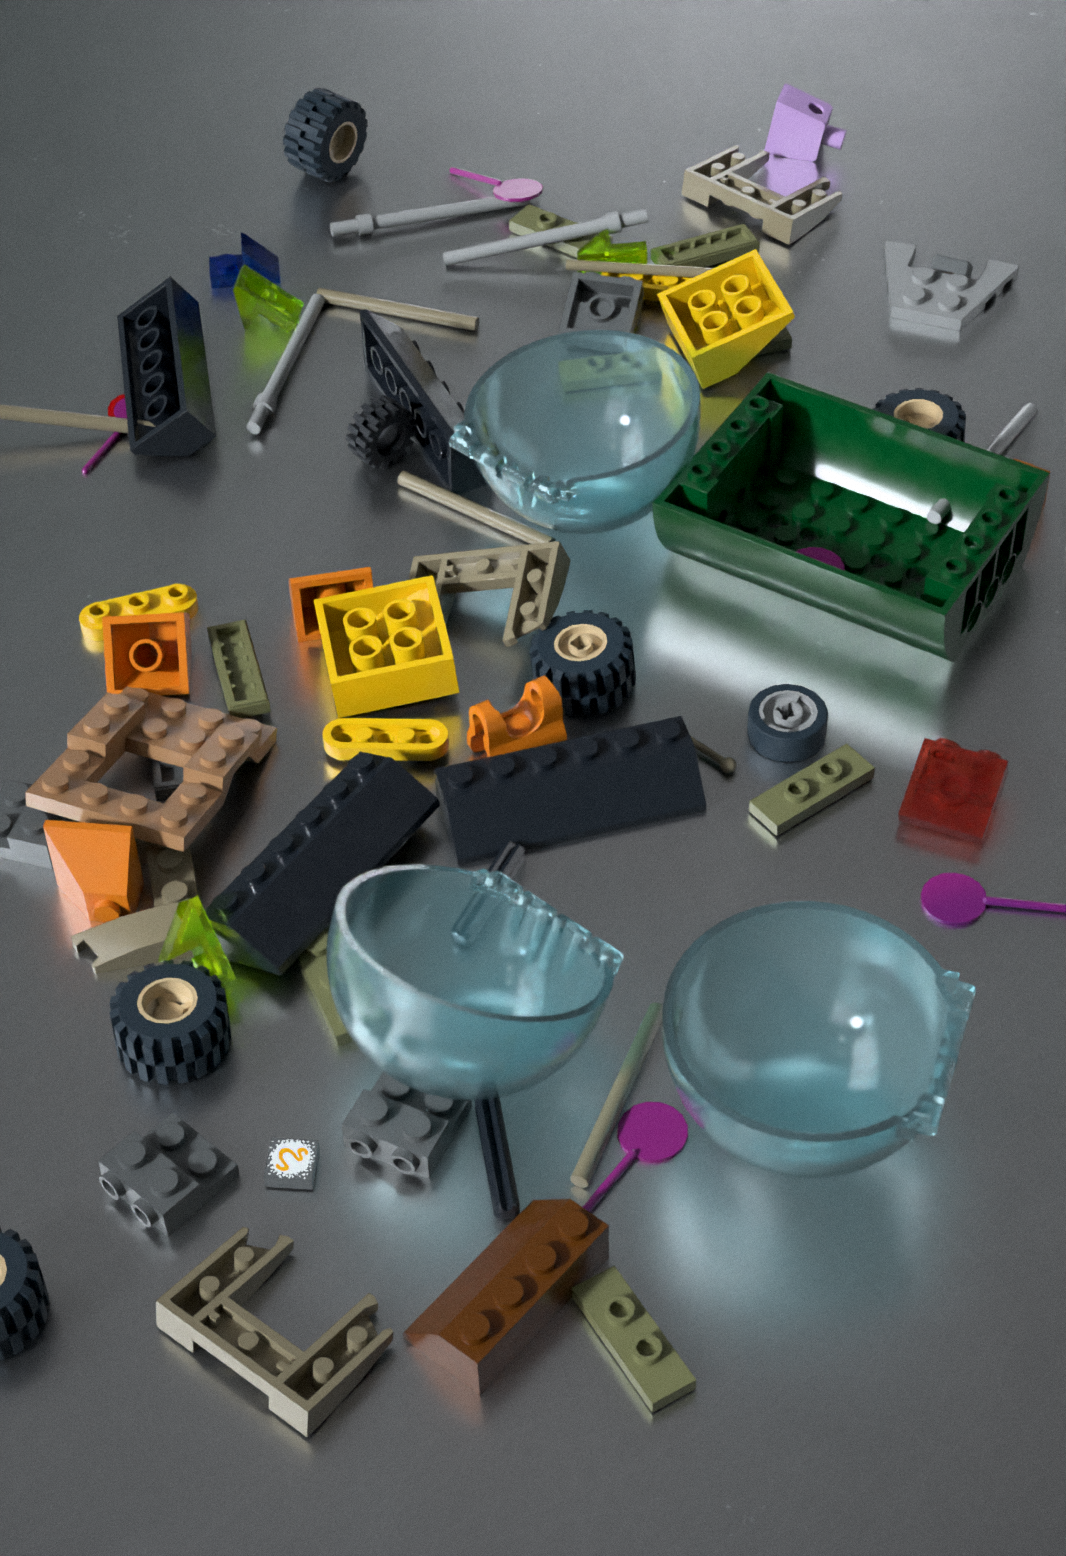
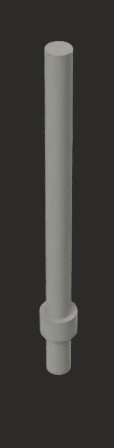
(613, 222)
(366, 224)
(266, 402)
(997, 446)

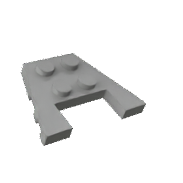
(939, 297)

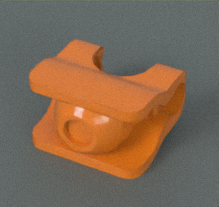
(529, 724)

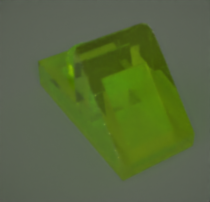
(602, 250)
(260, 296)
(194, 932)

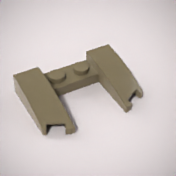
(783, 217)
(532, 570)
(140, 936)
(301, 1385)

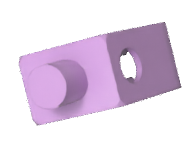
(801, 126)

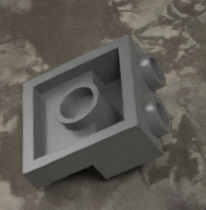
(602, 303)
(22, 827)
(403, 1126)
(166, 1173)

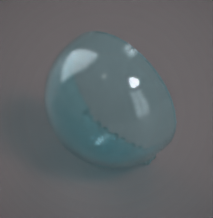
(583, 428)
(461, 982)
(812, 1037)

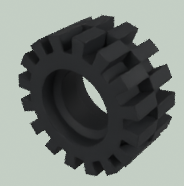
(381, 432)

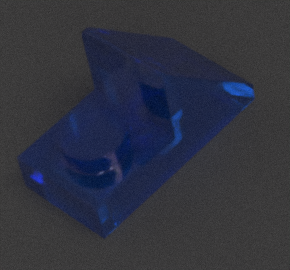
(226, 267)

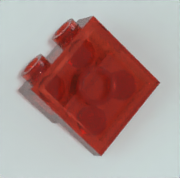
(954, 789)

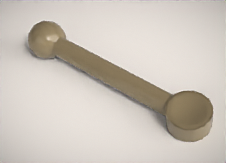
(727, 764)

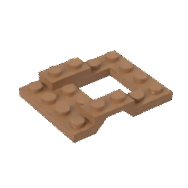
(159, 728)

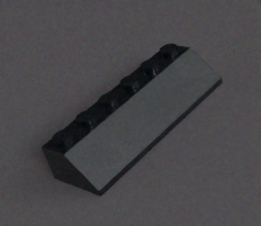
(165, 373)
(406, 377)
(570, 789)
(294, 883)

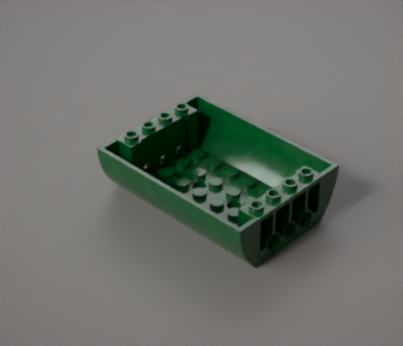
(865, 494)

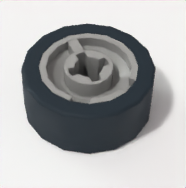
(787, 722)

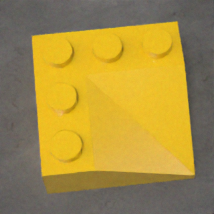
(726, 316)
(386, 646)

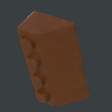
(511, 1291)

